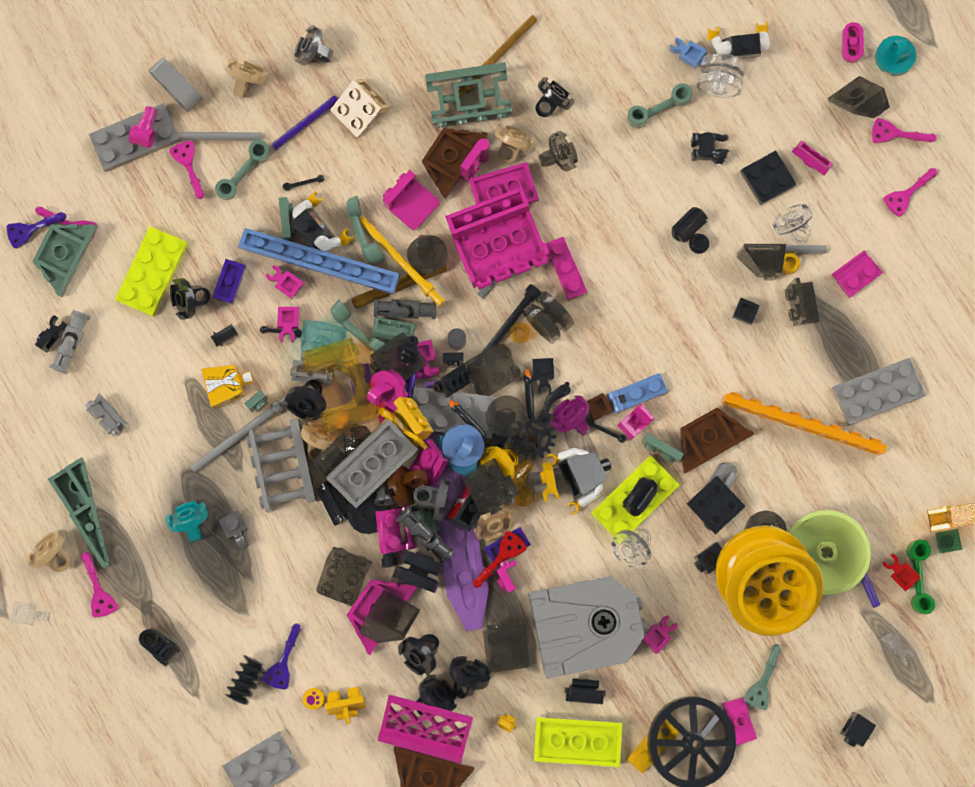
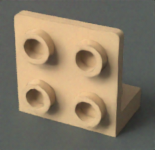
(359, 106)

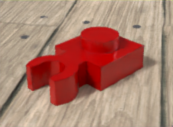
(902, 575)

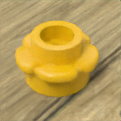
(506, 722)

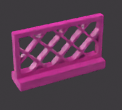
(422, 740)

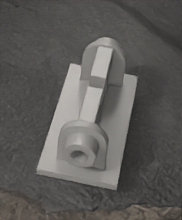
(299, 374)
(112, 421)

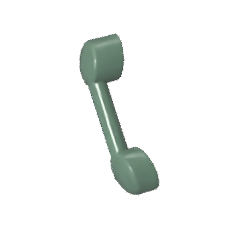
(680, 96)
(227, 188)
(370, 251)
(342, 315)

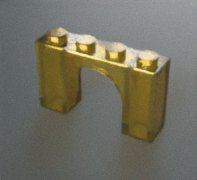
(342, 357)

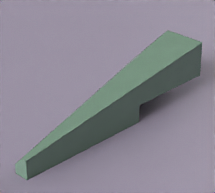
(76, 494)

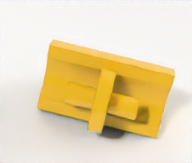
(345, 708)

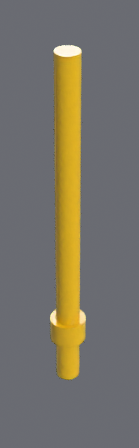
(427, 288)

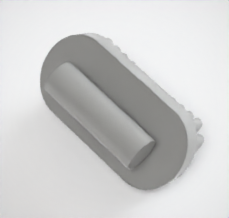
(726, 473)
(535, 484)

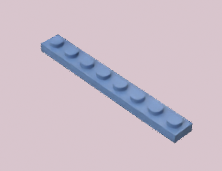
(319, 261)

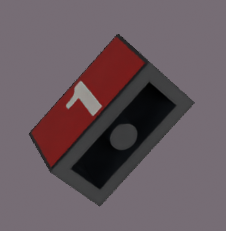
(463, 512)

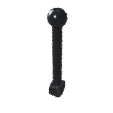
(287, 186)
(263, 329)
(621, 438)

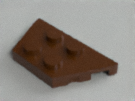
(447, 155)
(709, 437)
(424, 770)

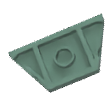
(62, 253)

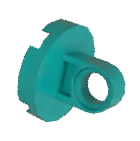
(895, 55)
(187, 519)

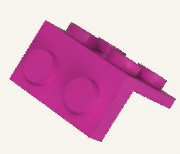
(410, 201)

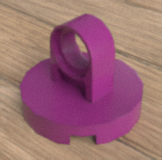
(571, 416)

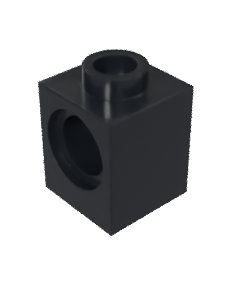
(700, 563)
(857, 730)

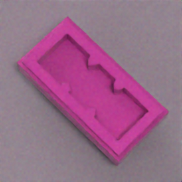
(812, 158)
(741, 720)

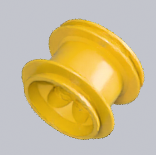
(762, 554)

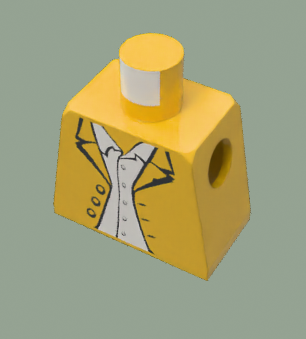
(225, 384)

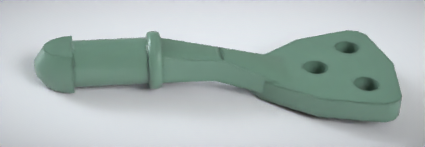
(761, 685)

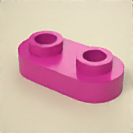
(852, 44)

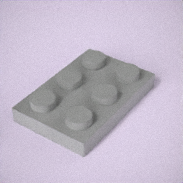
(262, 764)

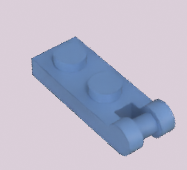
(637, 393)

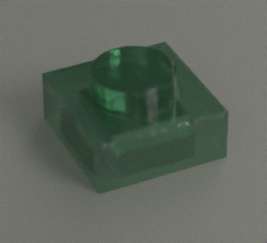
(948, 541)

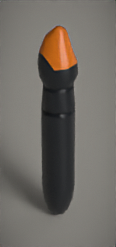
(528, 393)
(457, 408)

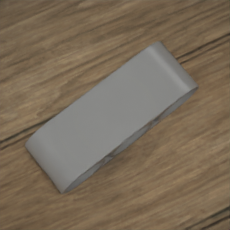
(175, 84)

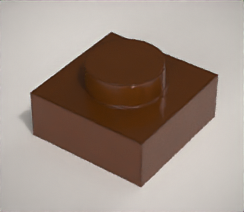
(599, 407)

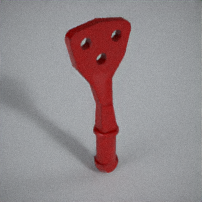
(503, 554)

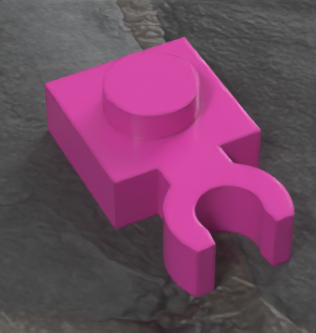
(287, 283)
(288, 320)
(657, 636)

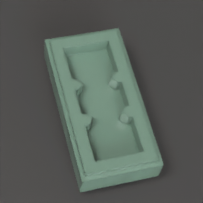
(389, 328)

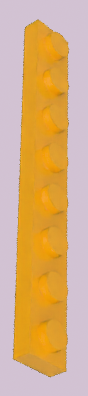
(796, 421)

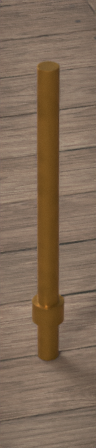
(502, 50)

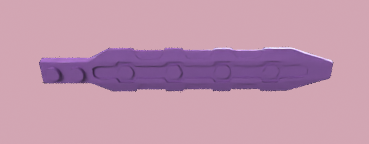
(466, 560)

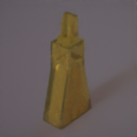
(951, 516)

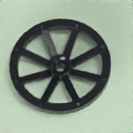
(688, 740)

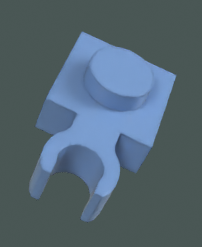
(689, 54)

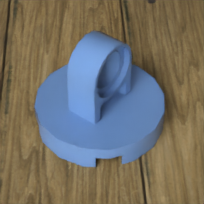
(463, 445)

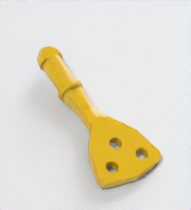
(395, 420)

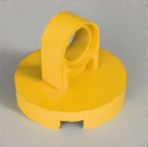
(505, 458)

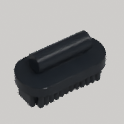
(689, 224)
(640, 496)
(584, 692)

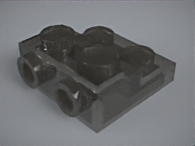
(490, 487)

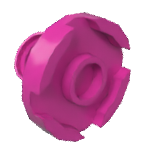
(386, 388)

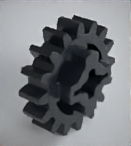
(542, 433)

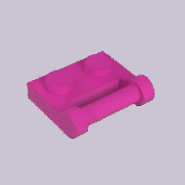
(471, 164)
(389, 531)

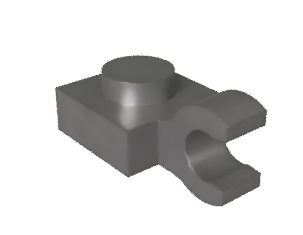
(234, 527)

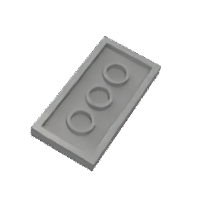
(113, 141)
(878, 391)
(439, 414)
(371, 463)

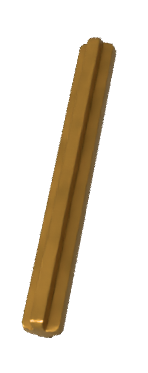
(404, 282)

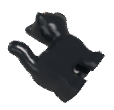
(706, 149)

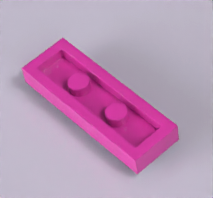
(566, 269)

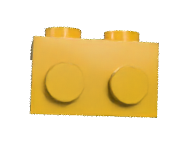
(412, 418)

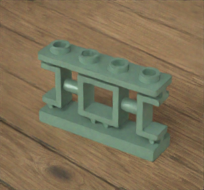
(466, 79)

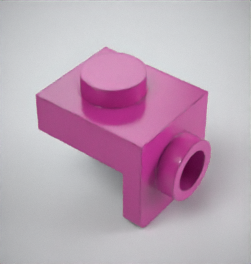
(636, 421)
(505, 582)

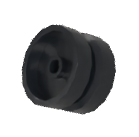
(419, 569)

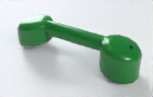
(917, 552)

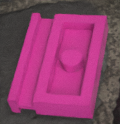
(856, 274)
(431, 461)

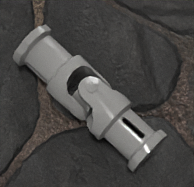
(68, 343)

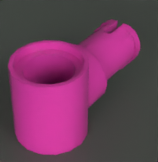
(143, 133)

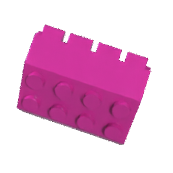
(497, 239)

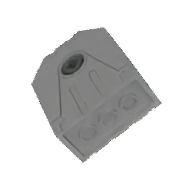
(570, 631)

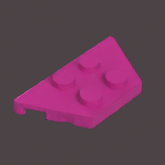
(367, 599)

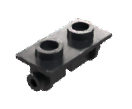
(408, 351)
(452, 381)
(333, 502)

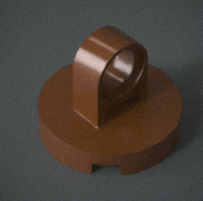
(404, 484)

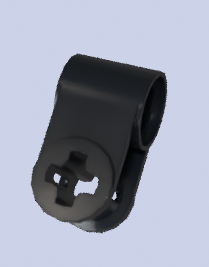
(159, 646)

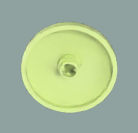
(836, 546)

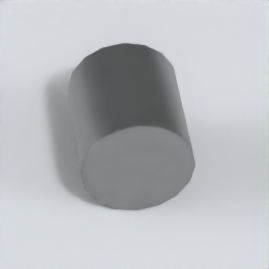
(457, 339)

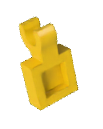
(547, 477)

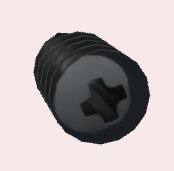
(246, 680)

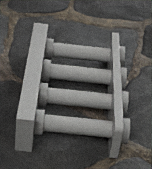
(302, 471)

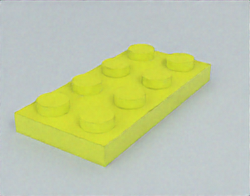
(151, 271)
(615, 517)
(577, 741)

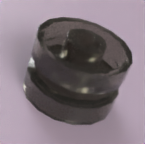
(548, 317)

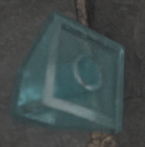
(320, 334)

